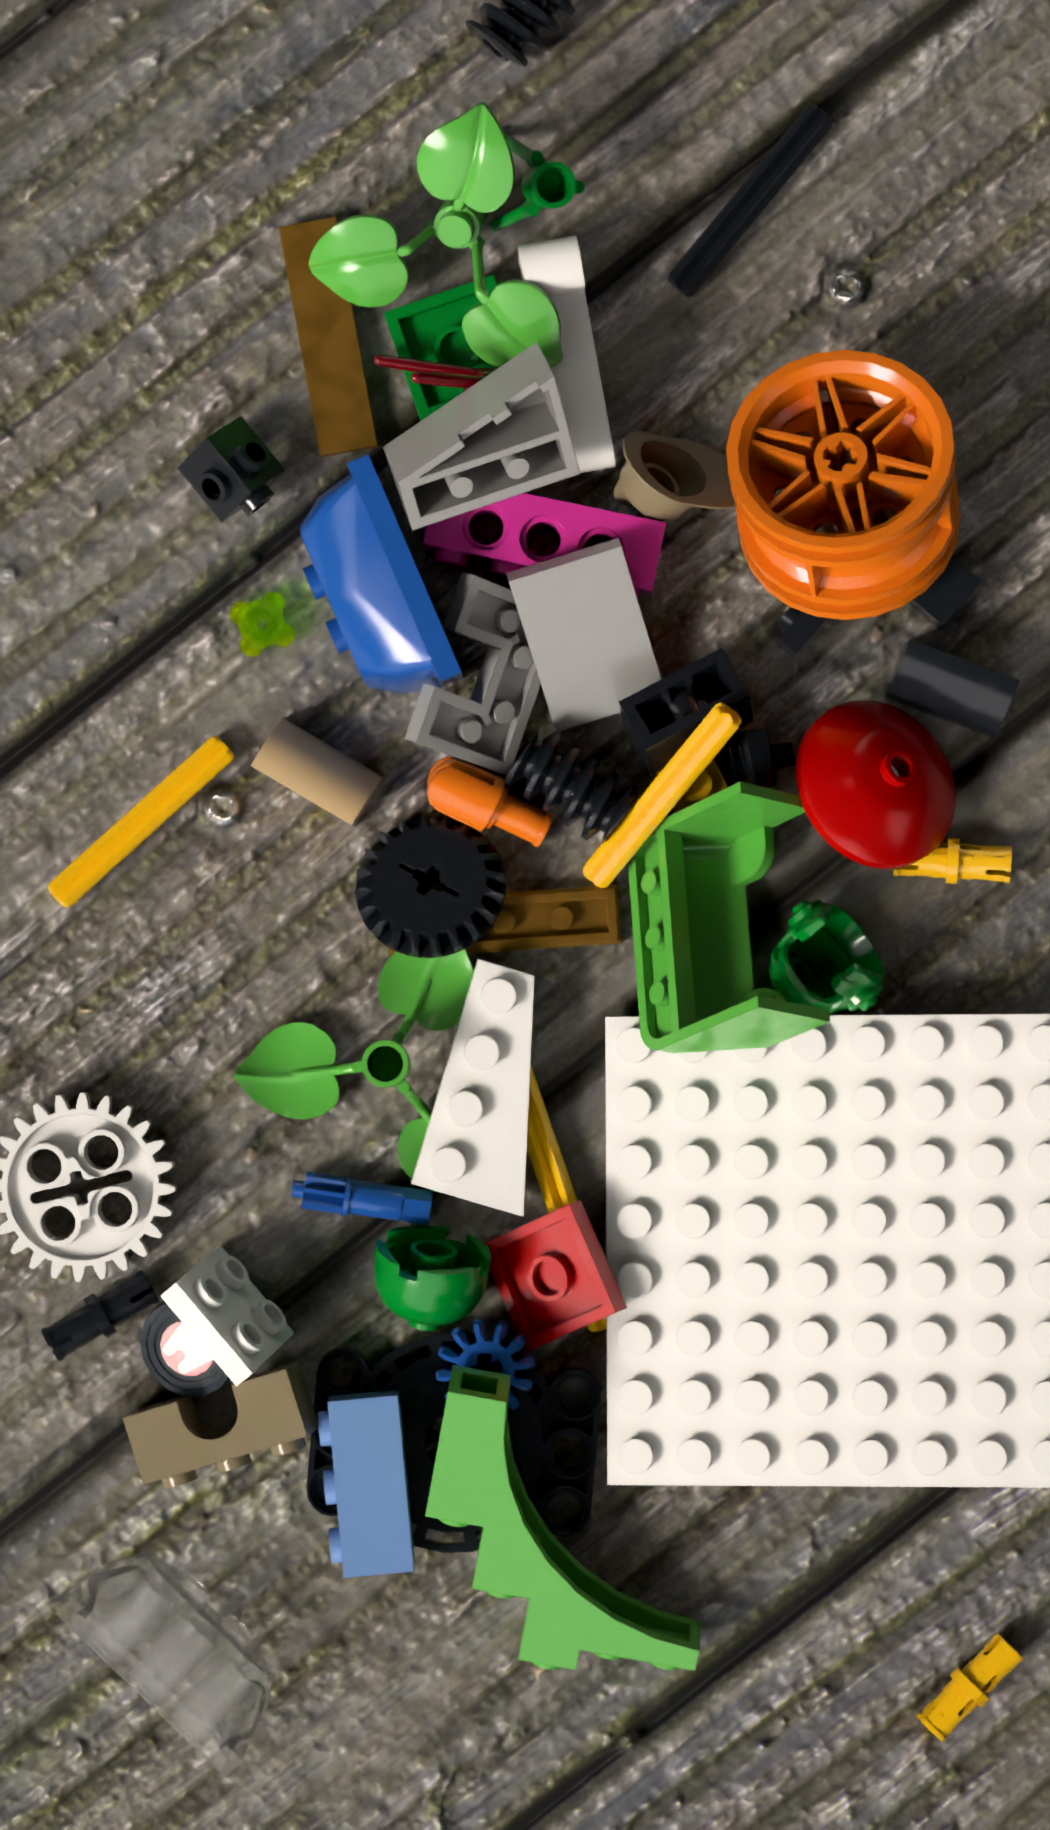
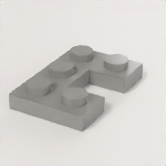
(494, 719)

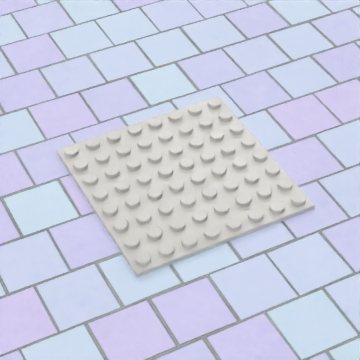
(832, 1256)

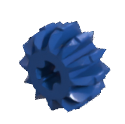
(489, 1345)

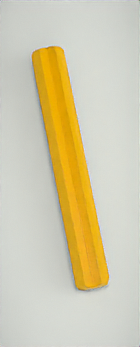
(662, 795)
(141, 821)

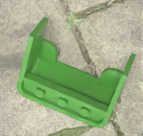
(695, 926)

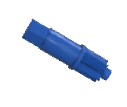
(362, 1198)

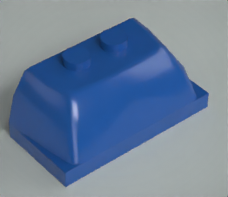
(374, 587)

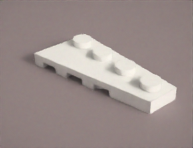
(482, 1105)

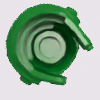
(826, 960)

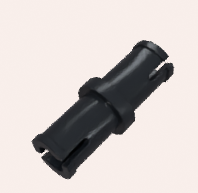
(100, 1315)

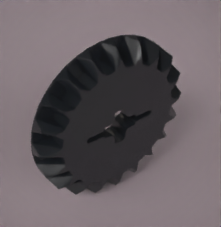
(440, 920)

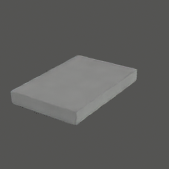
(584, 632)

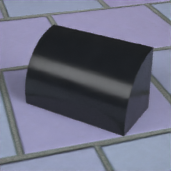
(951, 688)

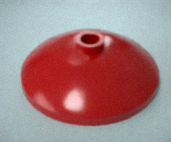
(858, 798)

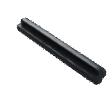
(750, 200)

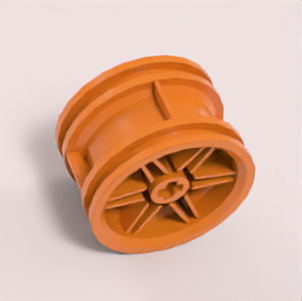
(876, 457)

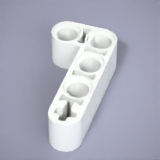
(558, 270)

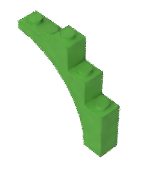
(519, 1556)

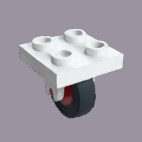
(211, 1328)

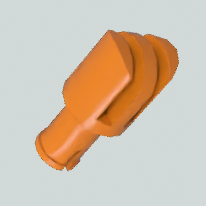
(483, 801)

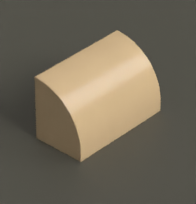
(317, 771)

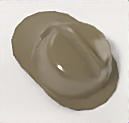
(671, 476)

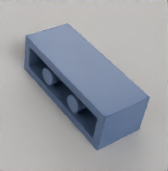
(368, 1484)

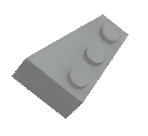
(484, 444)

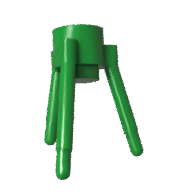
(543, 185)

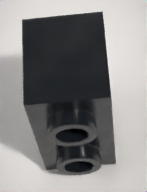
(673, 707)

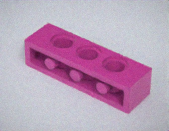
(574, 524)

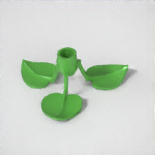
(474, 173)
(295, 1066)

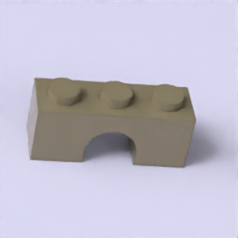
(174, 1441)

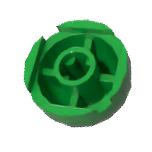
(429, 1276)

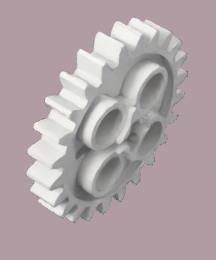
(94, 1237)

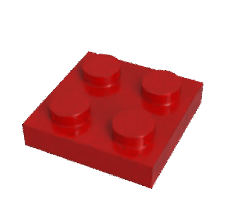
(554, 1276)

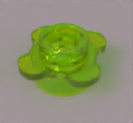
(246, 617)

